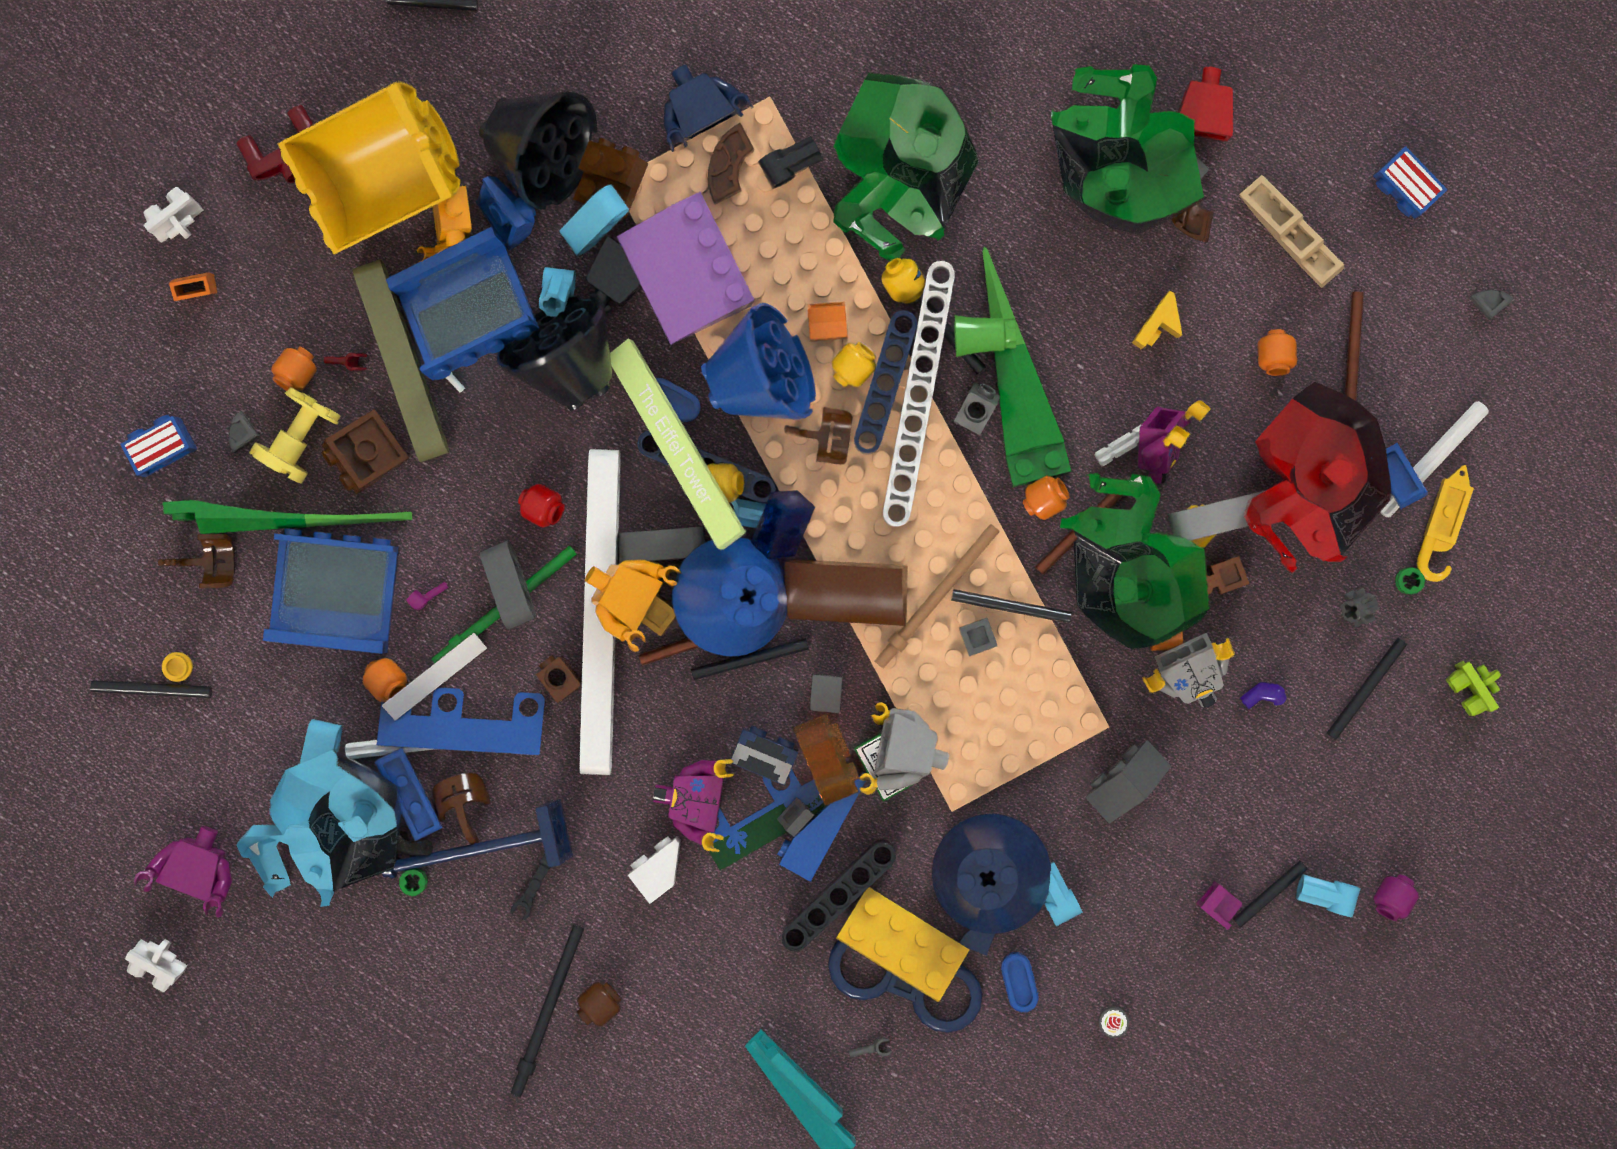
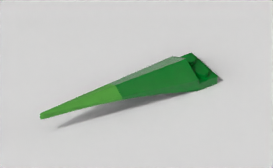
(1028, 424)
(221, 518)

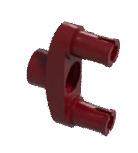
(272, 164)

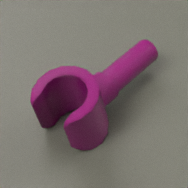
(418, 601)

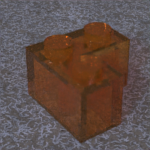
(826, 757)

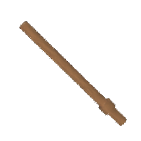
(898, 641)

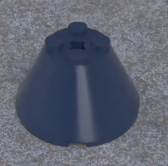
(1009, 851)

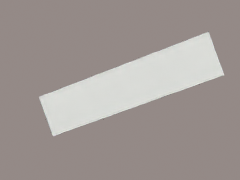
(434, 676)

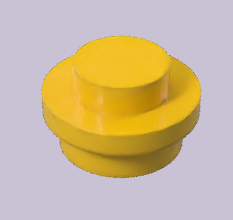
(177, 666)

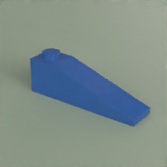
(812, 842)

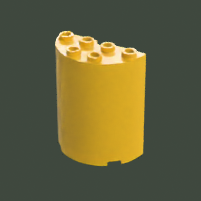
(373, 165)

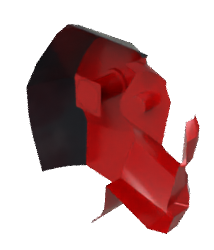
(1330, 483)

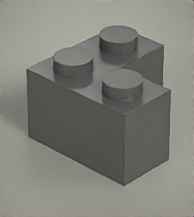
(1128, 781)

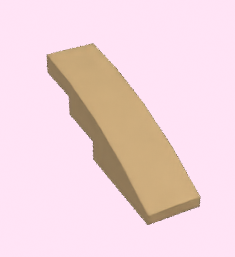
(1291, 231)

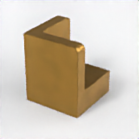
(659, 615)

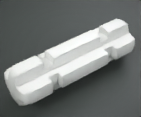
(1118, 447)

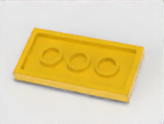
(902, 944)

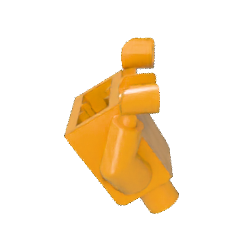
(451, 223)
(626, 595)

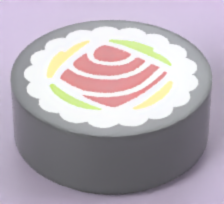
(1113, 1022)

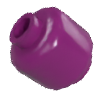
(1395, 897)

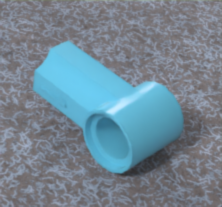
(556, 289)
(748, 512)
(1335, 896)
(1060, 901)

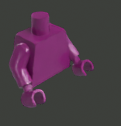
(192, 869)

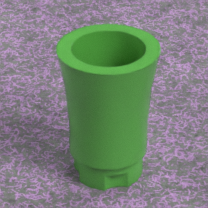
(983, 334)

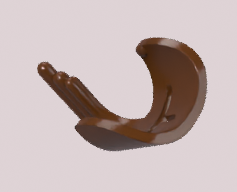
(842, 428)
(224, 550)
(463, 783)

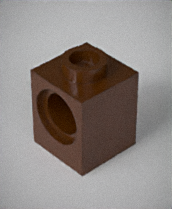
(572, 681)

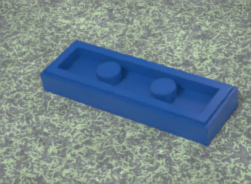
(413, 799)

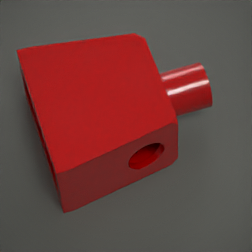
(1209, 106)

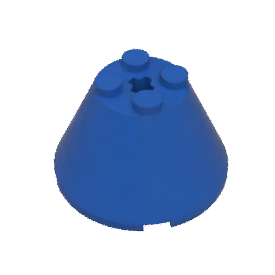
(761, 369)
(730, 598)

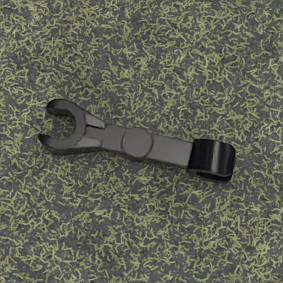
(527, 898)

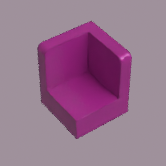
(1219, 904)

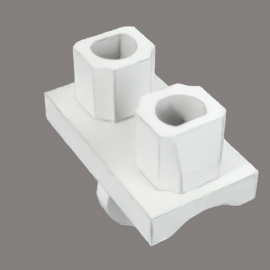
(173, 218)
(156, 961)

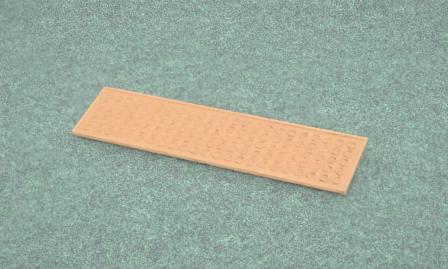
(989, 709)

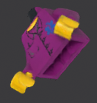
(1163, 437)
(696, 800)

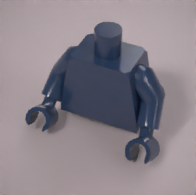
(699, 105)

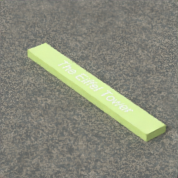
(676, 445)

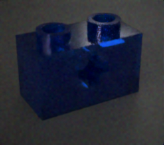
(782, 524)

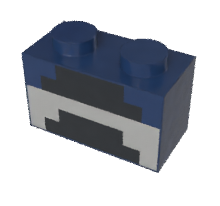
(764, 755)

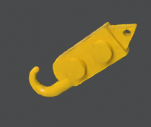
(1445, 521)

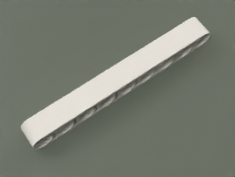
(918, 379)

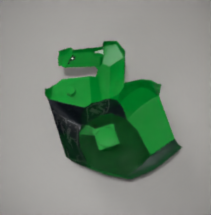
(1116, 155)
(909, 174)
(1132, 580)

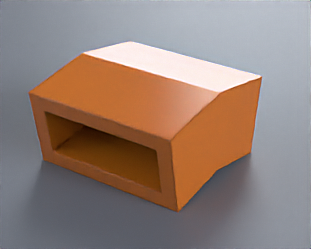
(177, 289)
(827, 321)

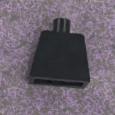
(613, 275)

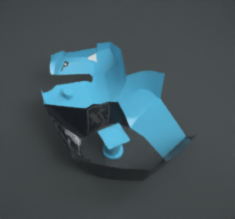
(334, 821)

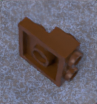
(607, 166)
(363, 452)

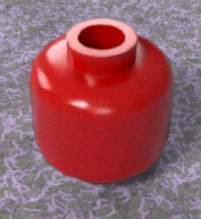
(541, 505)

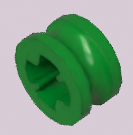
(1407, 572)
(404, 880)

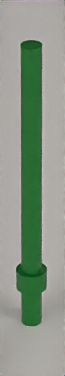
(493, 615)

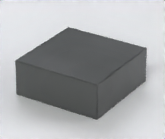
(978, 636)
(795, 817)

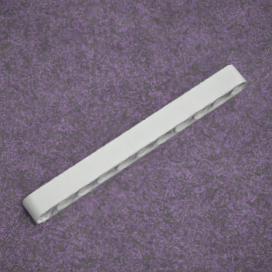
(598, 644)

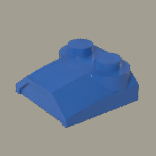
(506, 212)

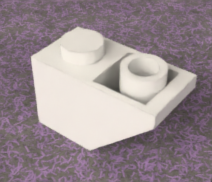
(658, 872)

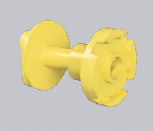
(289, 445)

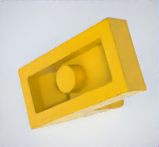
(1165, 316)

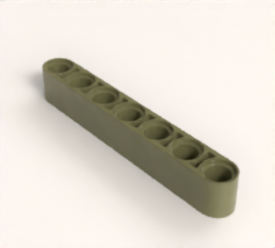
(401, 361)

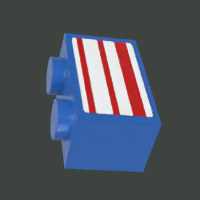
(1409, 183)
(158, 445)

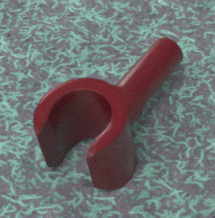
(349, 361)

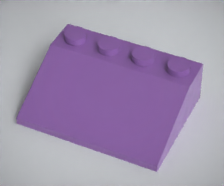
(685, 268)

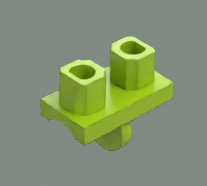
(1481, 698)

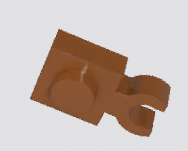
(1227, 576)

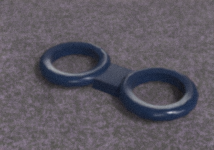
(899, 987)

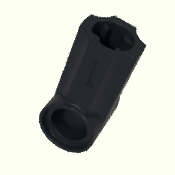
(782, 165)

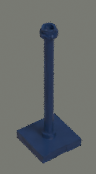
(552, 834)

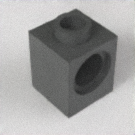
(975, 419)

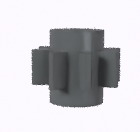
(1359, 607)

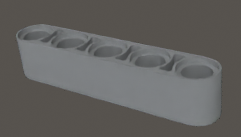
(1210, 518)

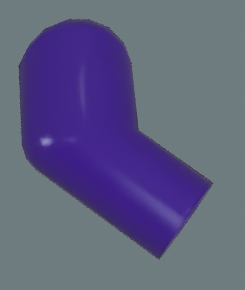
(1264, 691)

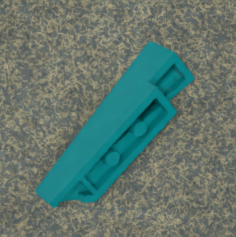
(802, 1094)

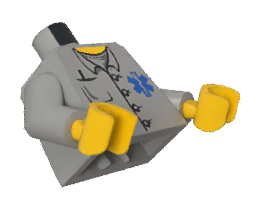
(1192, 670)
(904, 750)

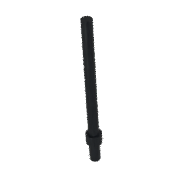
(527, 1064)

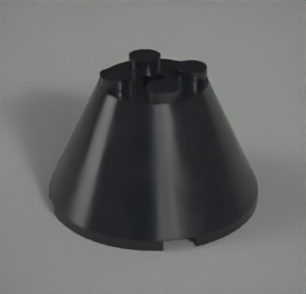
(540, 143)
(566, 354)

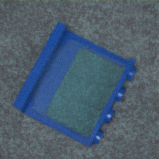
(464, 303)
(333, 592)

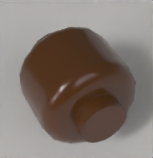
(598, 1004)

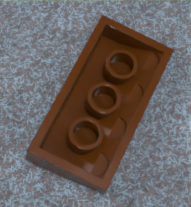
(846, 592)

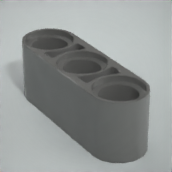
(659, 544)
(508, 584)

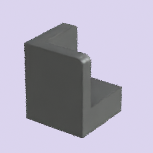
(826, 693)

